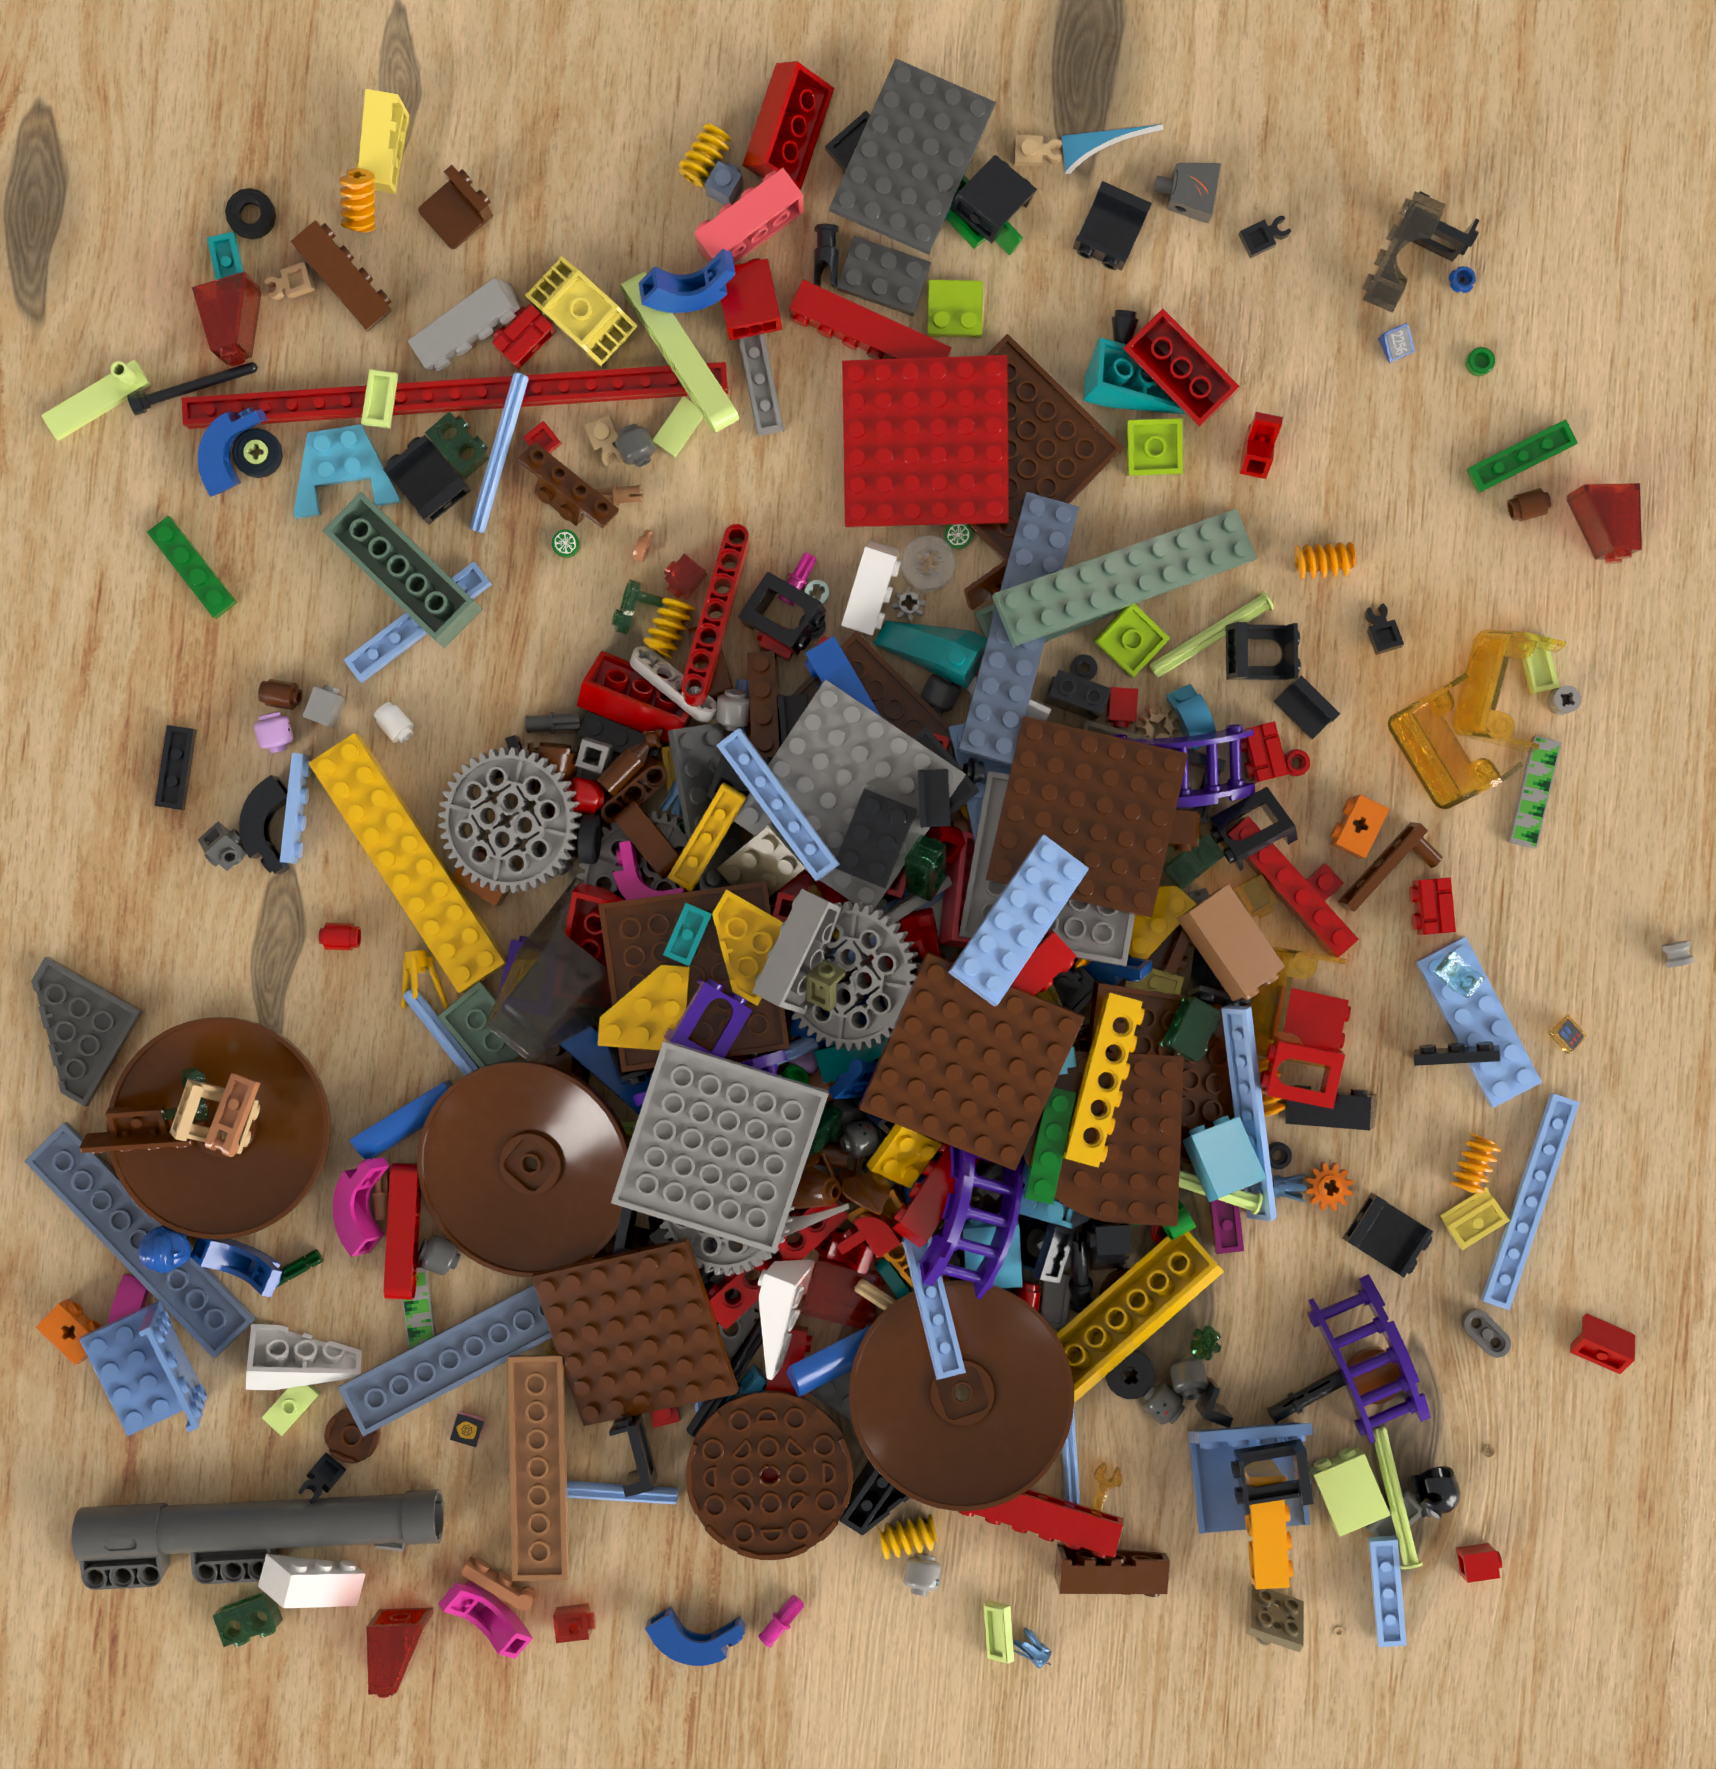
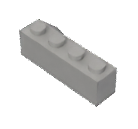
(465, 324)
(797, 951)

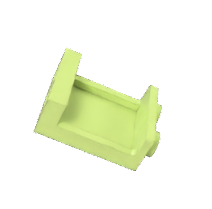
(1349, 1490)

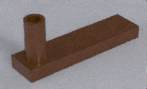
(1409, 839)

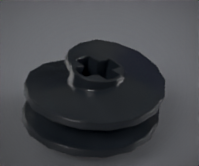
(1134, 1387)

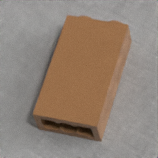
(1231, 944)

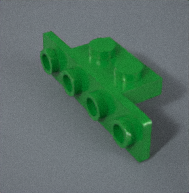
(1007, 239)

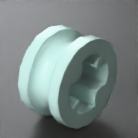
(824, 596)

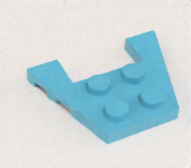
(339, 458)

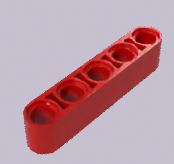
(402, 1232)

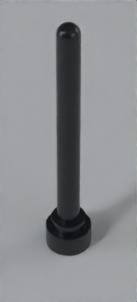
(141, 402)

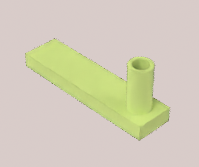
(96, 399)

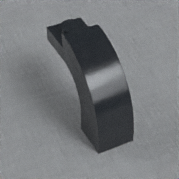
(255, 823)

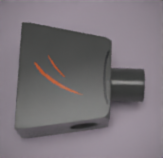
(1191, 189)

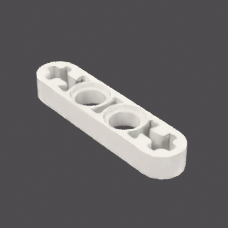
(649, 664)

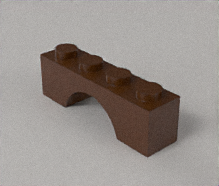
(763, 698)

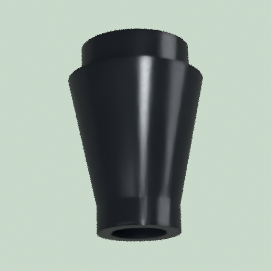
(1124, 326)

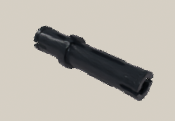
(1305, 1397)

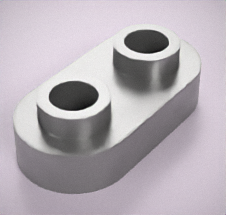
(1485, 1331)

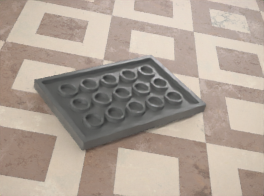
(912, 156)

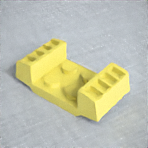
(581, 311)

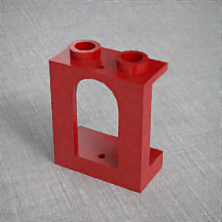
(1283, 1050)

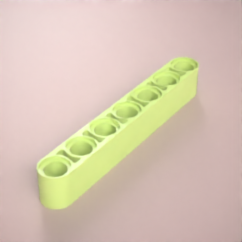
(683, 359)

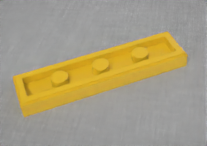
(707, 837)

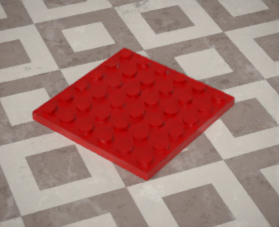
(926, 441)

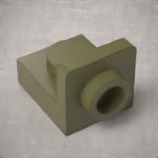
(822, 984)

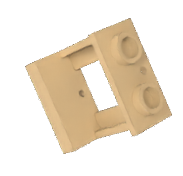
(184, 1128)

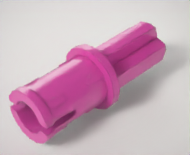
(800, 574)
(781, 1621)

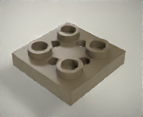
(1275, 1624)

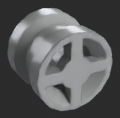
(1558, 700)
(1678, 953)

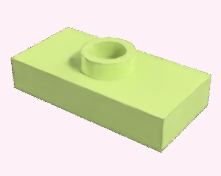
(290, 1407)

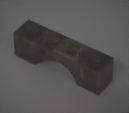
(1418, 221)

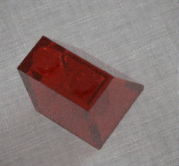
(229, 316)
(1609, 519)
(833, 1294)
(392, 1647)

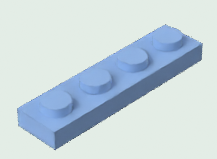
(294, 819)
(1387, 1591)

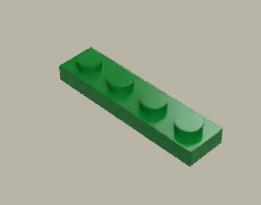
(1522, 456)
(192, 567)
(1050, 1146)

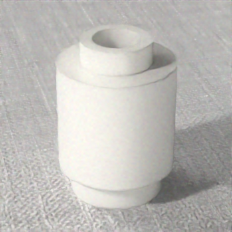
(394, 722)

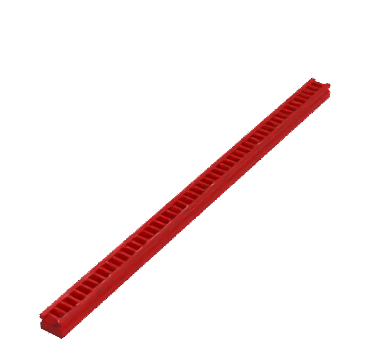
(448, 395)

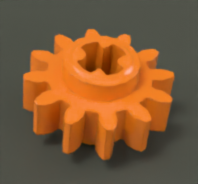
(1330, 1176)

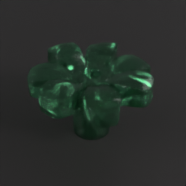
(1205, 1343)

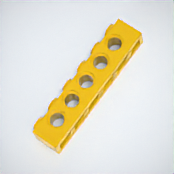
(1090, 1090)

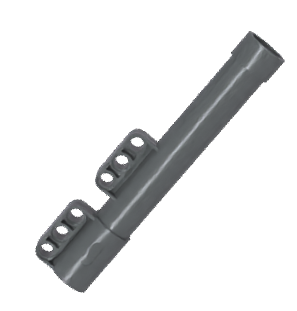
(239, 1533)

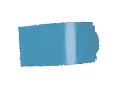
(1191, 712)

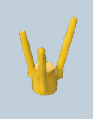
(415, 964)

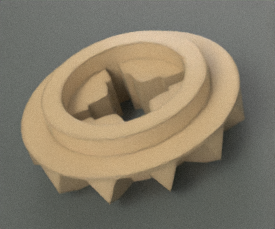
(1156, 715)

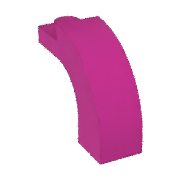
(630, 880)
(352, 1207)
(489, 1615)

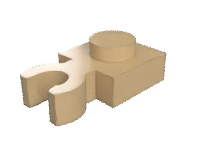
(1031, 150)
(294, 282)
(603, 437)

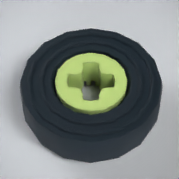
(266, 463)

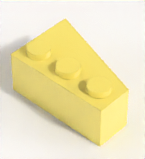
(383, 138)

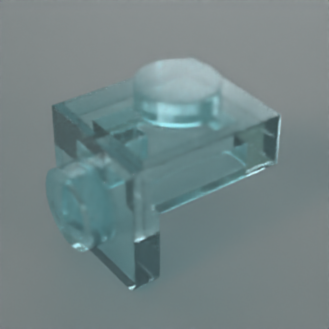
(1458, 975)

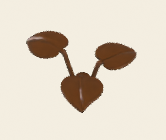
(867, 1190)

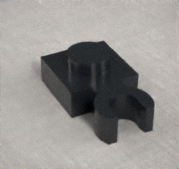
(1261, 237)
(1383, 634)
(322, 1476)

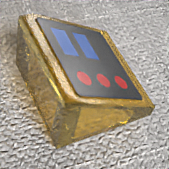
(1567, 1034)

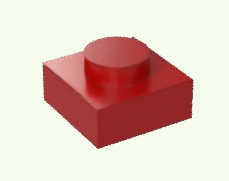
(543, 436)
(1325, 881)
(665, 1416)

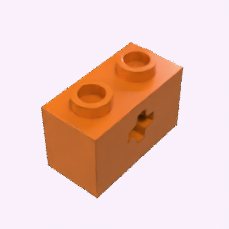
(1371, 819)
(59, 1325)

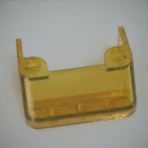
(1479, 693)
(1436, 752)
(1271, 1003)

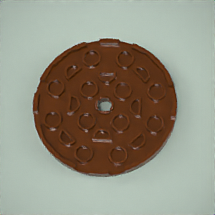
(762, 1516)

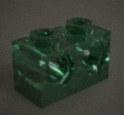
(454, 447)
(1190, 865)
(925, 867)
(245, 1614)

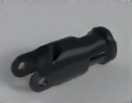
(826, 253)

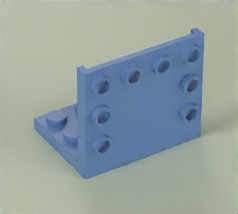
(145, 1369)
(1213, 1479)

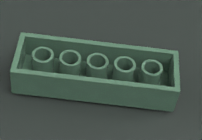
(402, 570)

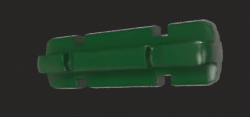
(300, 1266)

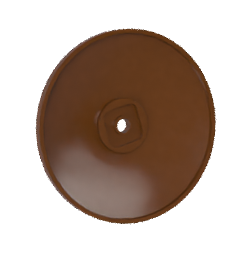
(479, 1177)
(201, 1188)
(972, 1449)

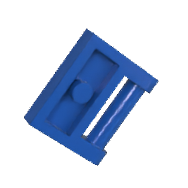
(855, 1081)

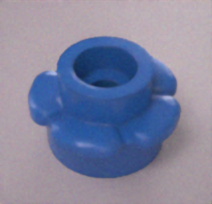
(1468, 276)

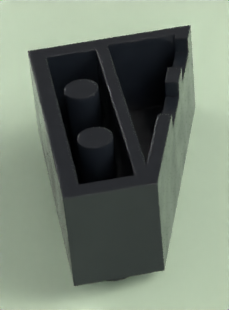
(1350, 1111)
(1107, 1243)
(870, 1500)

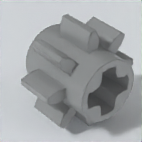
(903, 609)

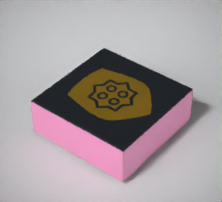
(467, 1429)

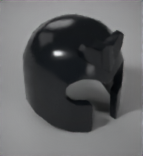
(1436, 1491)

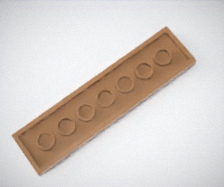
(538, 1468)

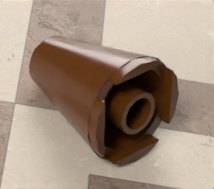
(561, 756)
(816, 1189)

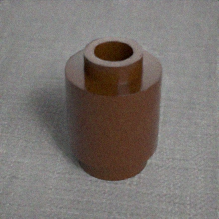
(1529, 505)
(279, 694)

